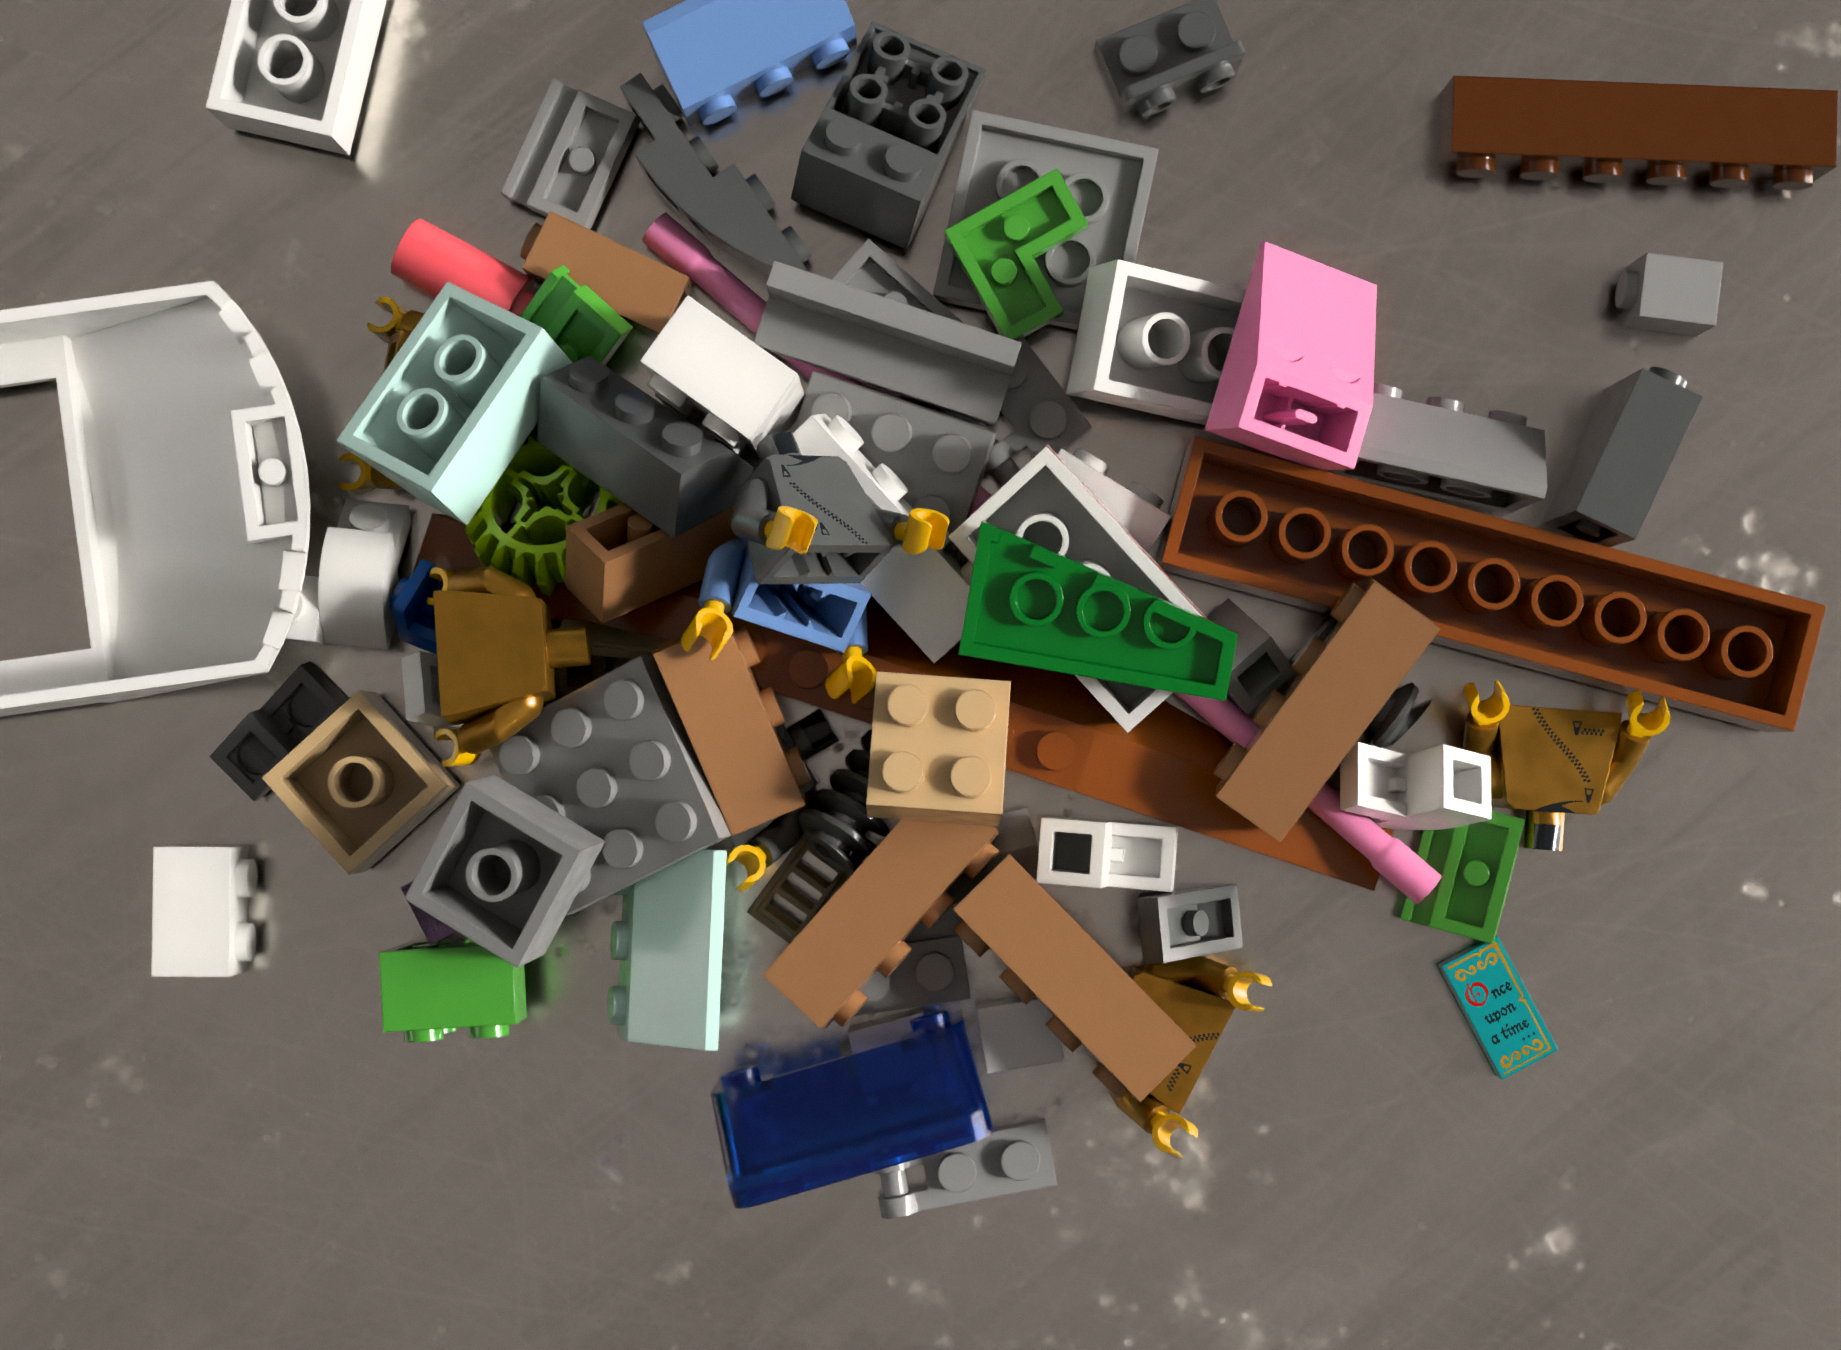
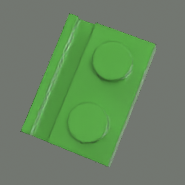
(576, 318)
(1474, 874)

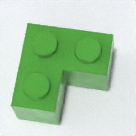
(449, 987)

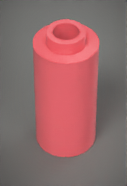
(432, 257)

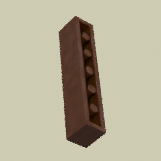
(1637, 131)

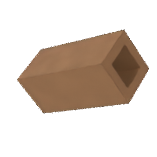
(626, 280)

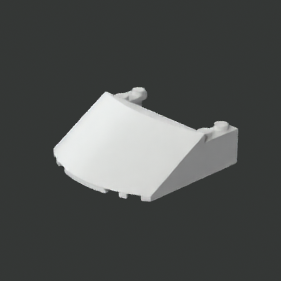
(178, 492)

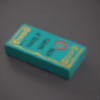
(1497, 1007)

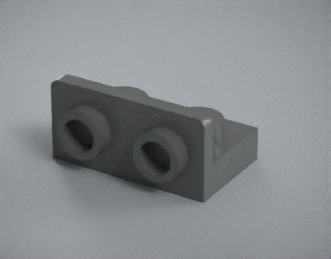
(1169, 56)

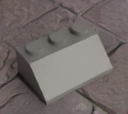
(1452, 452)

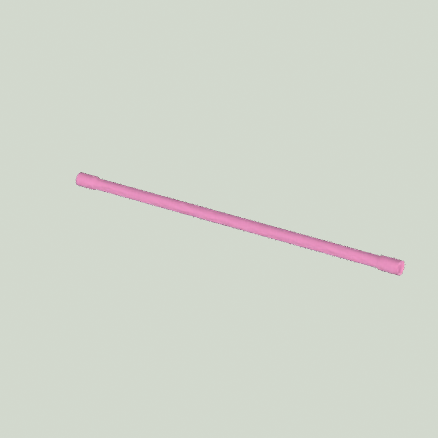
(1386, 853)

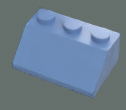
(734, 48)

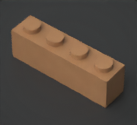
(1324, 709)
(875, 913)
(1073, 978)

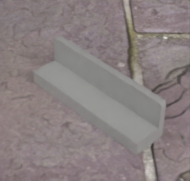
(886, 343)

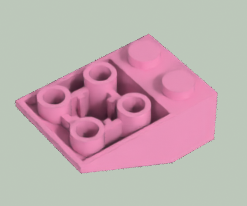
(1299, 363)

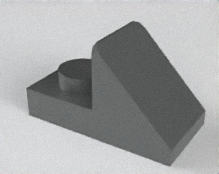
(1189, 923)

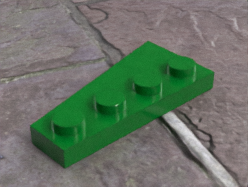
(1073, 620)

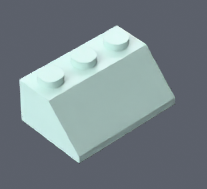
(455, 402)
(671, 955)

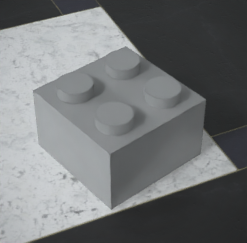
(504, 870)

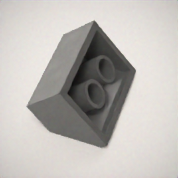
(637, 447)

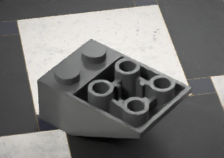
(886, 135)

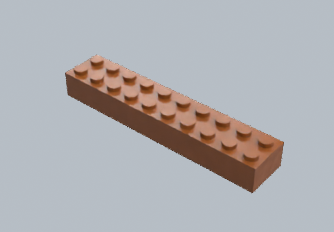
(1495, 585)

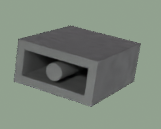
(1623, 457)

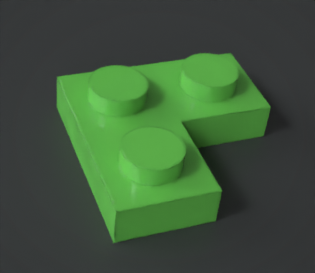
(1001, 247)

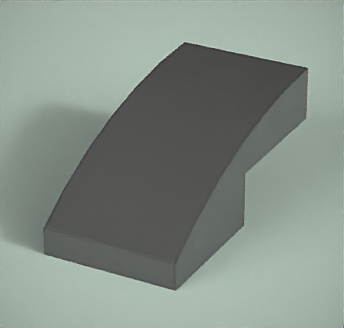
(277, 728)

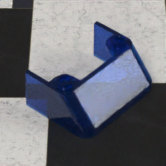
(851, 1112)

